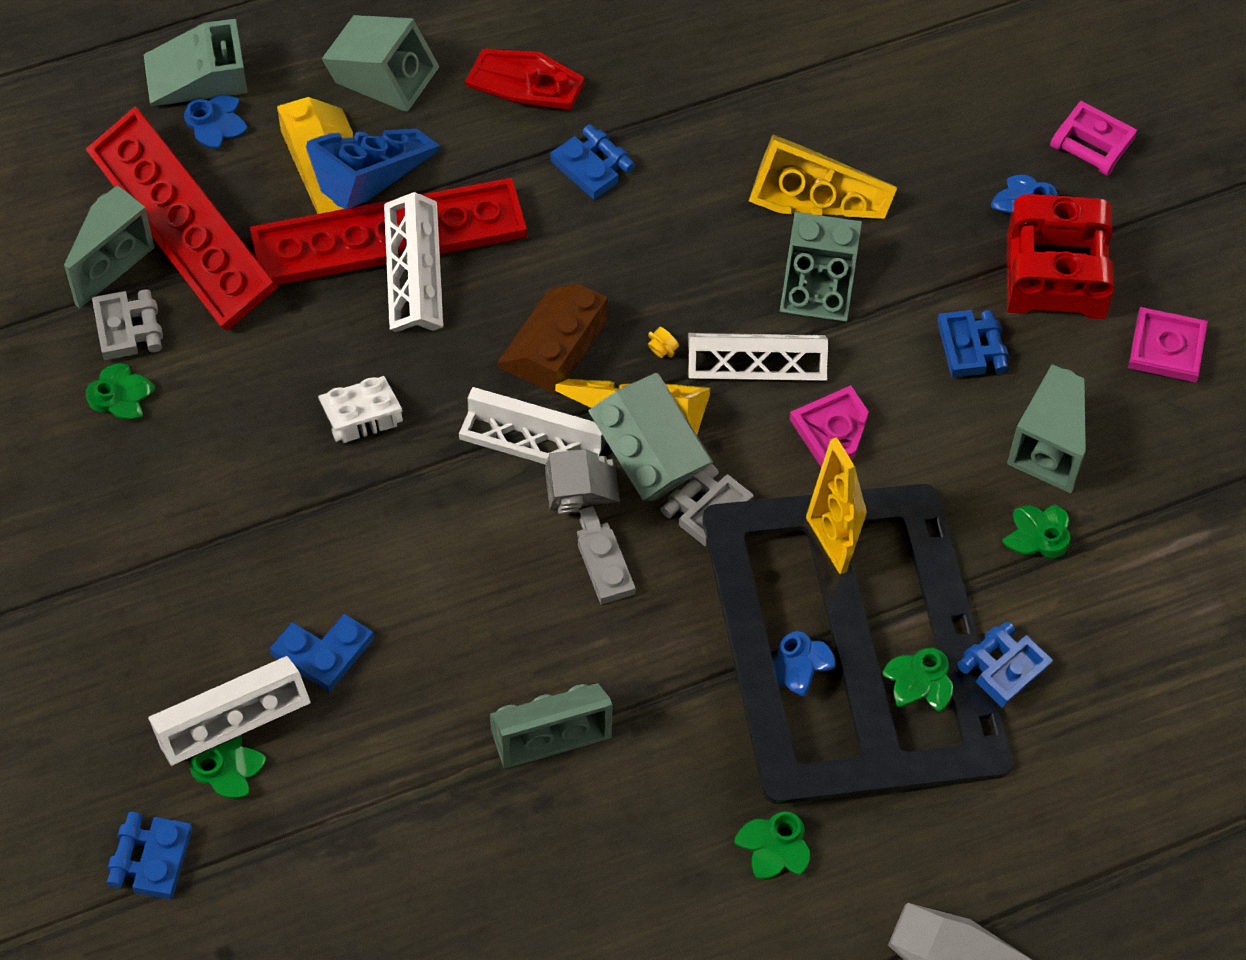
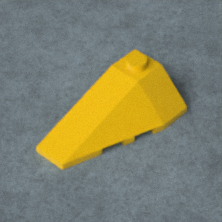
(305, 121)
(812, 183)
(690, 399)
(837, 506)

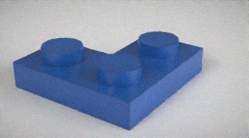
(325, 659)

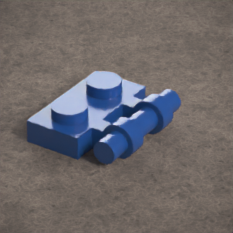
(583, 165)
(963, 346)
(1012, 671)
(161, 858)

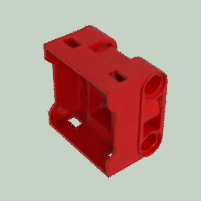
(1065, 278)

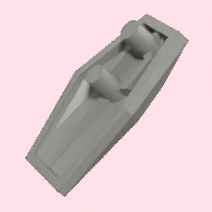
(943, 936)

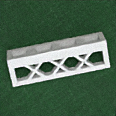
(419, 258)
(757, 343)
(530, 420)

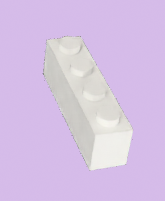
(229, 710)

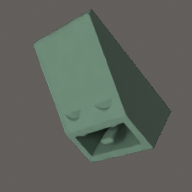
(196, 65)
(820, 266)

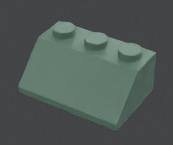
(650, 437)
(552, 724)

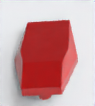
(525, 78)

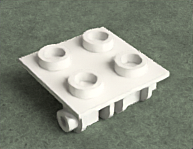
(361, 404)

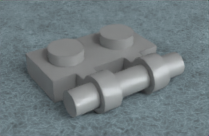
(115, 324)
(724, 491)

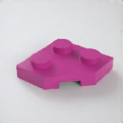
(830, 417)

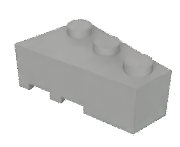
(580, 480)

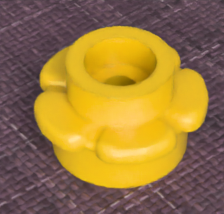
(662, 343)

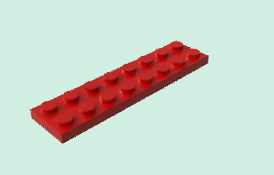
(183, 219)
(357, 237)

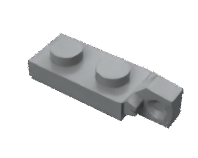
(603, 559)

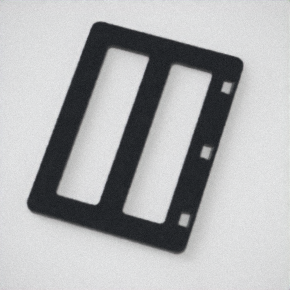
(881, 762)

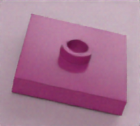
(1168, 344)

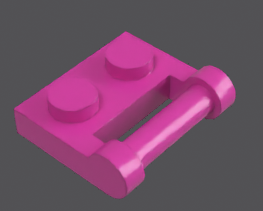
(1098, 130)

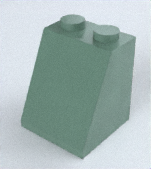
(382, 59)
(1052, 431)

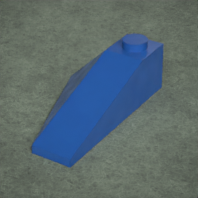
(363, 166)

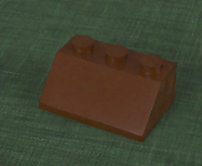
(556, 336)

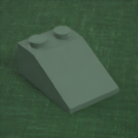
(108, 244)

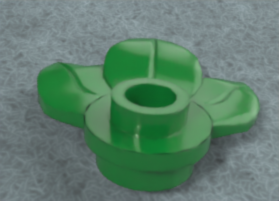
(119, 392)
(1039, 531)
(917, 681)
(232, 768)
(770, 849)

